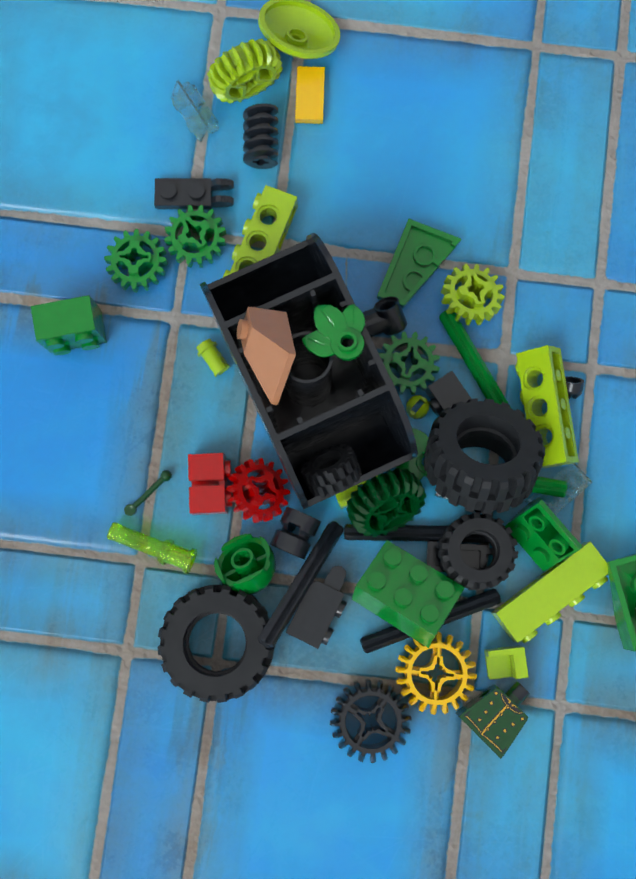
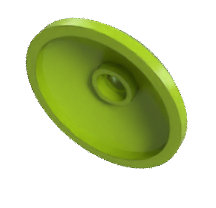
(299, 28)

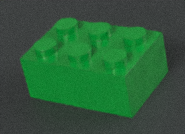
(407, 593)

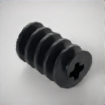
(259, 136)

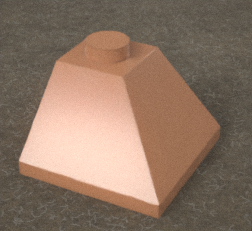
(268, 348)

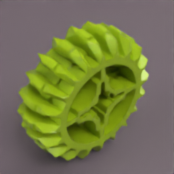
(244, 70)

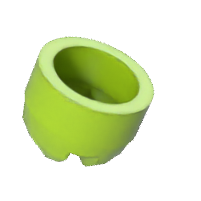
(422, 411)

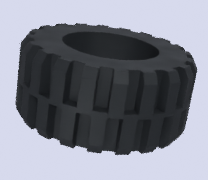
(480, 484)
(176, 651)

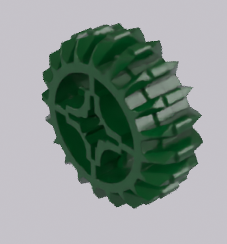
(386, 502)

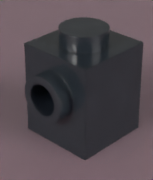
(446, 392)

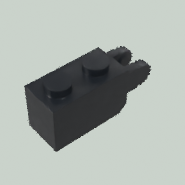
(318, 609)

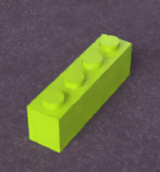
(551, 592)

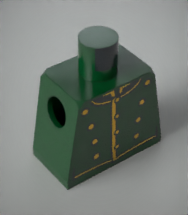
(496, 716)

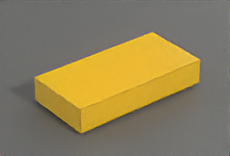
(310, 95)

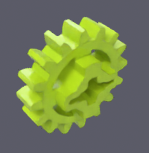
(472, 294)

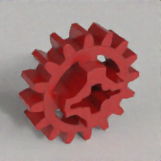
(248, 496)

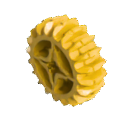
(435, 687)

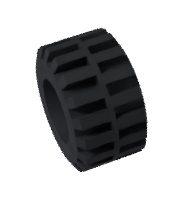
(500, 540)

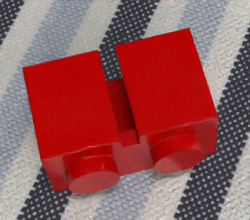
(209, 483)

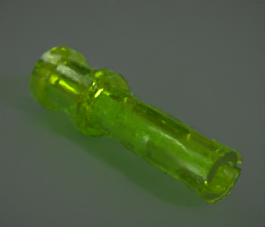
(164, 551)

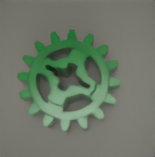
(204, 229)
(134, 249)
(420, 365)

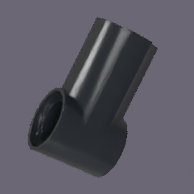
(385, 317)

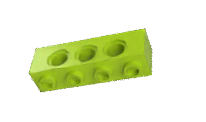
(269, 203)
(553, 390)

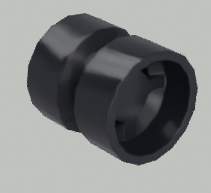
(291, 543)

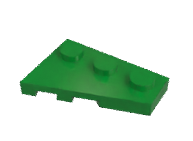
(415, 260)

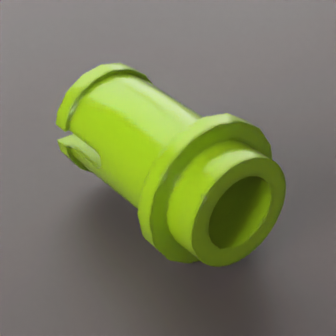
(212, 357)

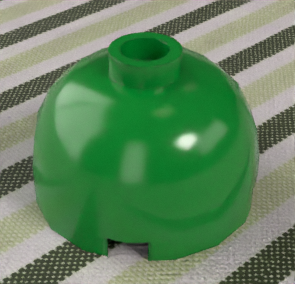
(246, 564)

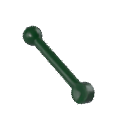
(131, 510)

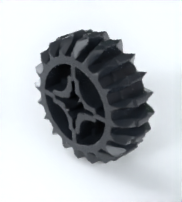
(362, 732)

